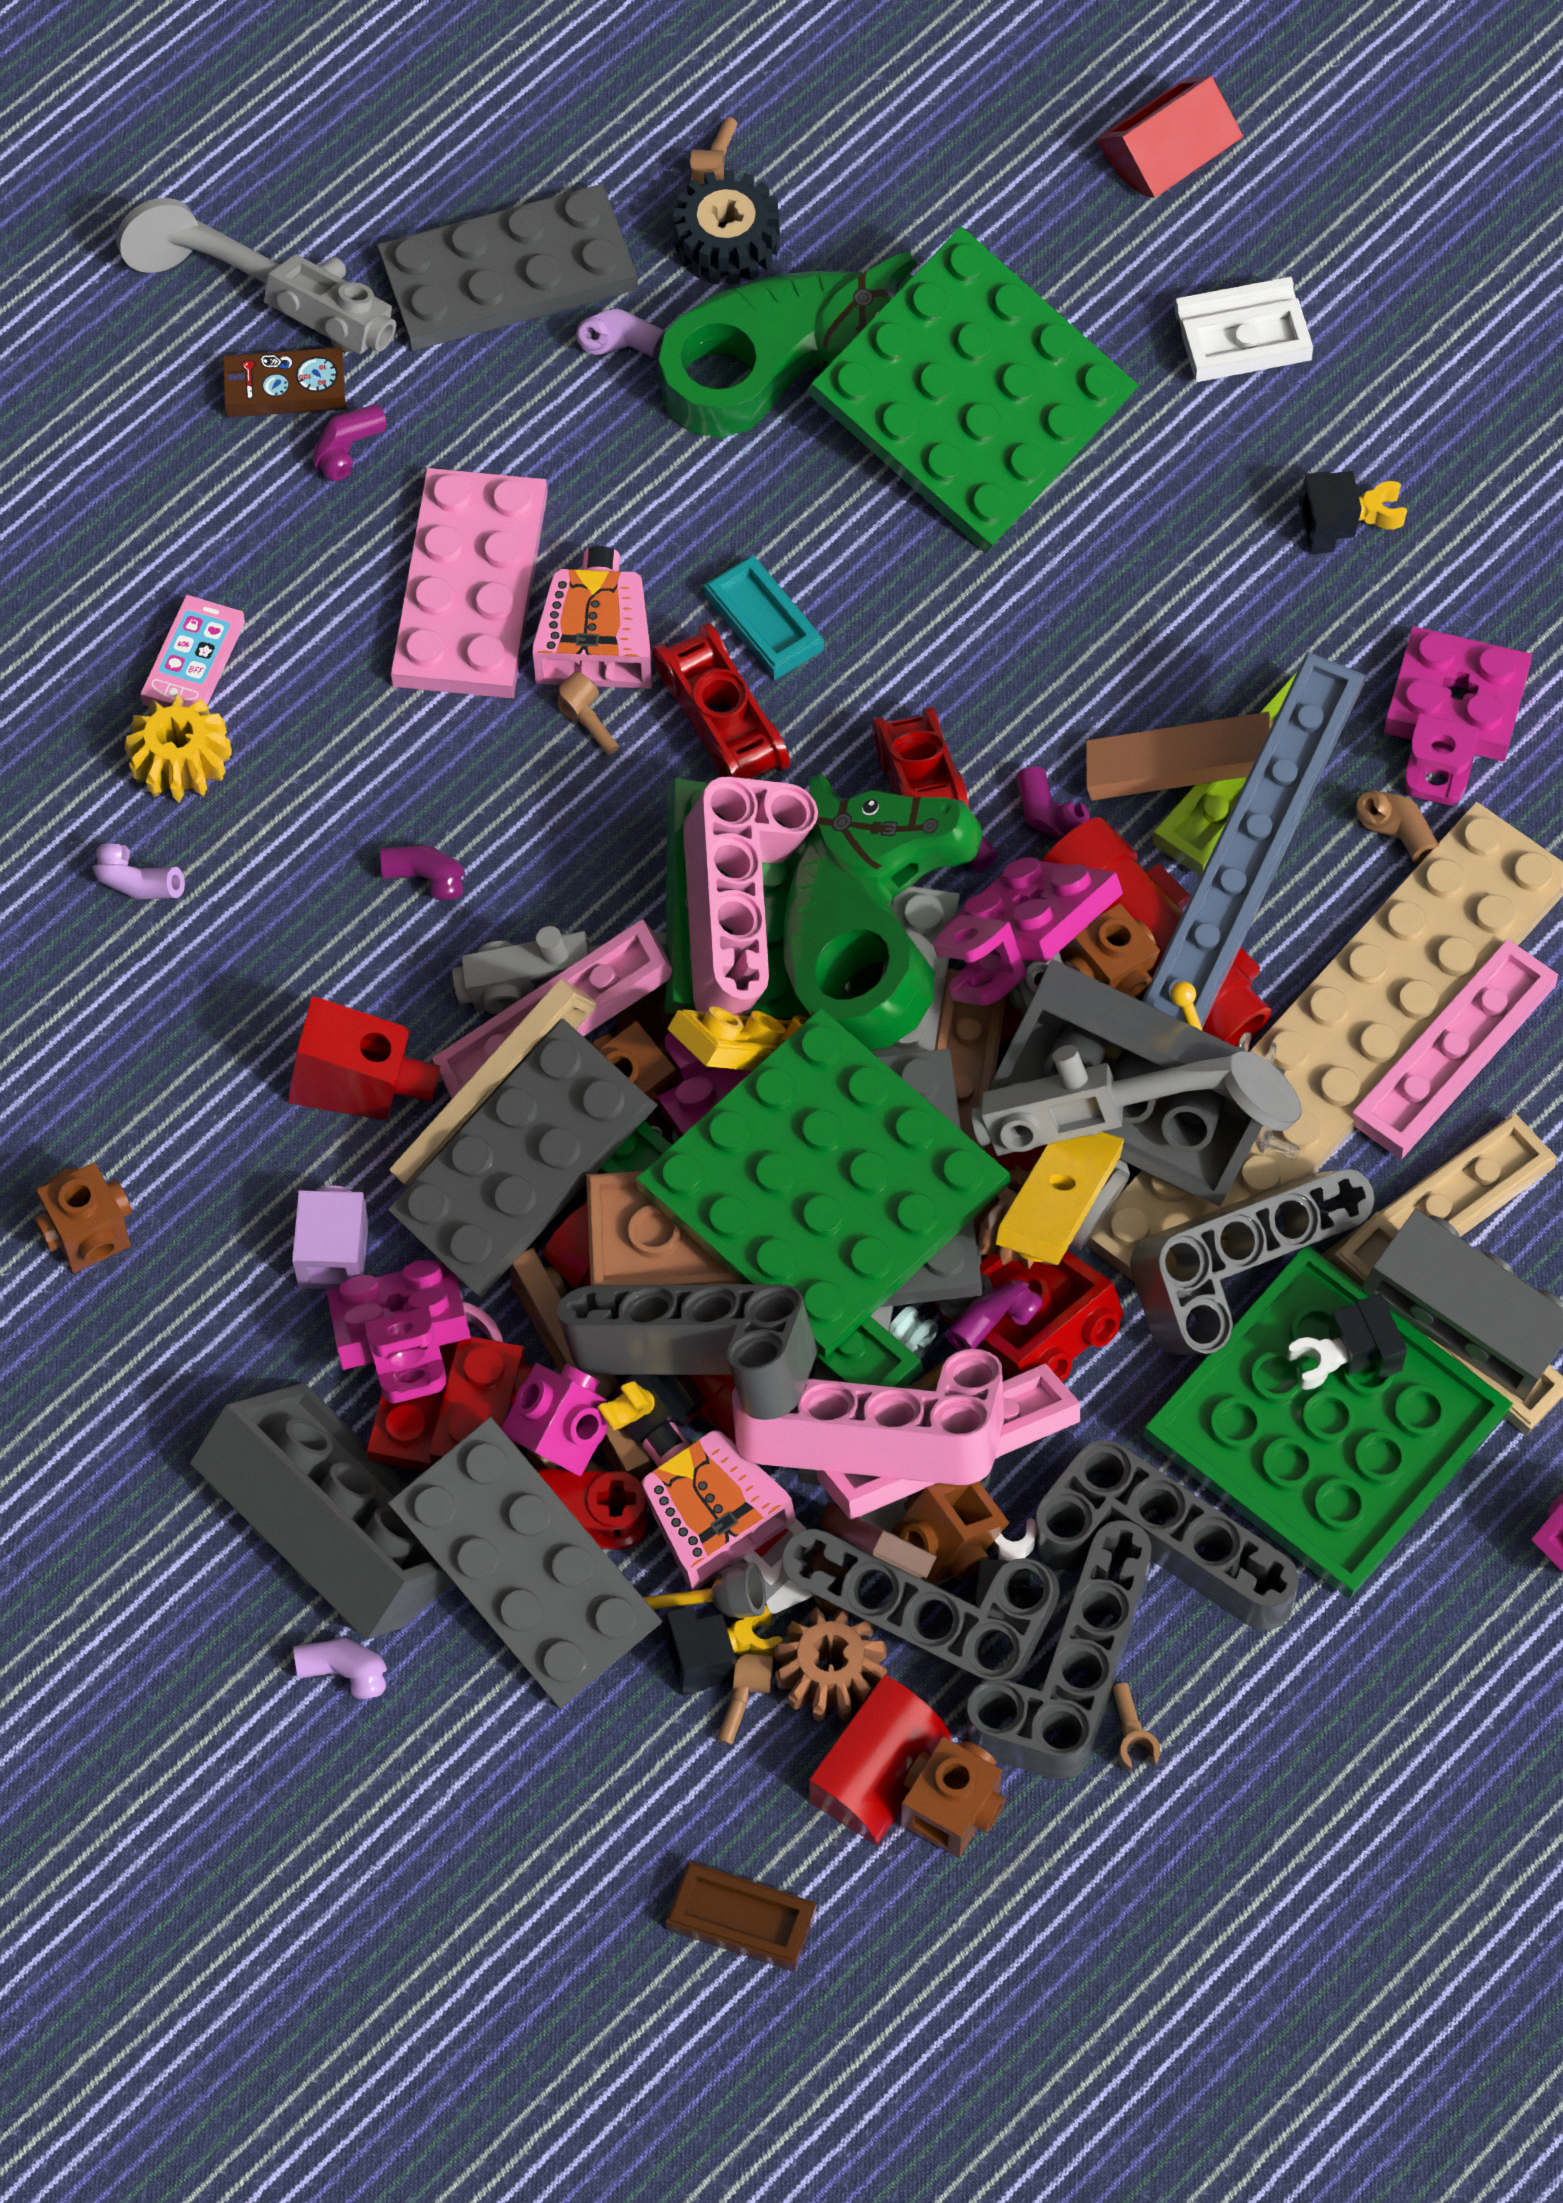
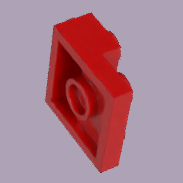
(1076, 1312)
(479, 1385)

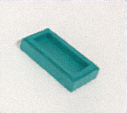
(763, 617)

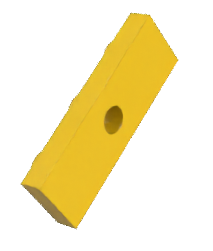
(731, 1039)
(1058, 1196)

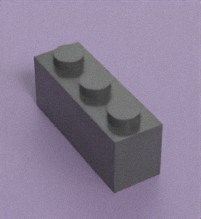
(1469, 1302)

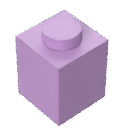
(329, 1237)

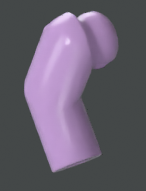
(618, 330)
(135, 882)
(346, 1658)

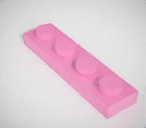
(611, 975)
(1454, 1049)
(1033, 1408)

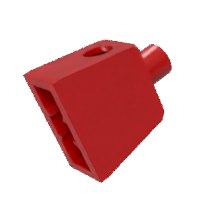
(356, 1063)

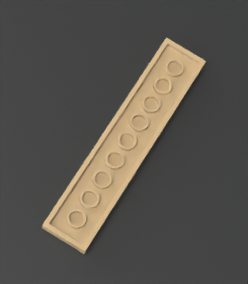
(1368, 1011)

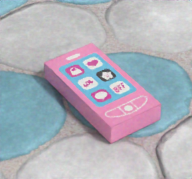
(193, 653)

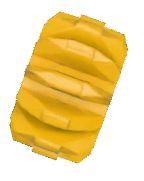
(178, 748)

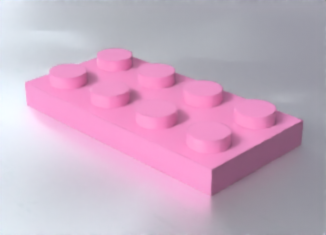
(469, 583)

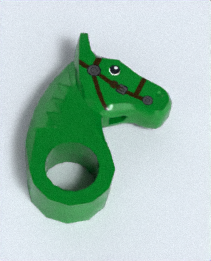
(778, 331)
(843, 910)

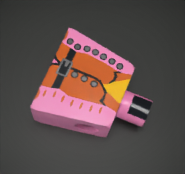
(594, 625)
(710, 1502)

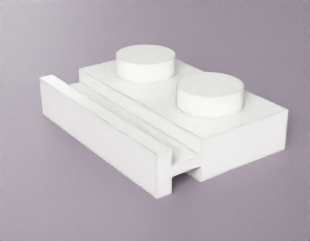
(1243, 329)

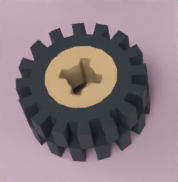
(745, 240)

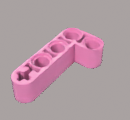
(736, 901)
(888, 1430)

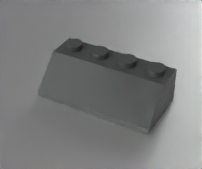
(1181, 1138)
(322, 1506)

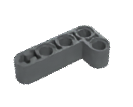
(1253, 1241)
(731, 1329)
(1174, 1543)
(913, 1594)
(1079, 1648)

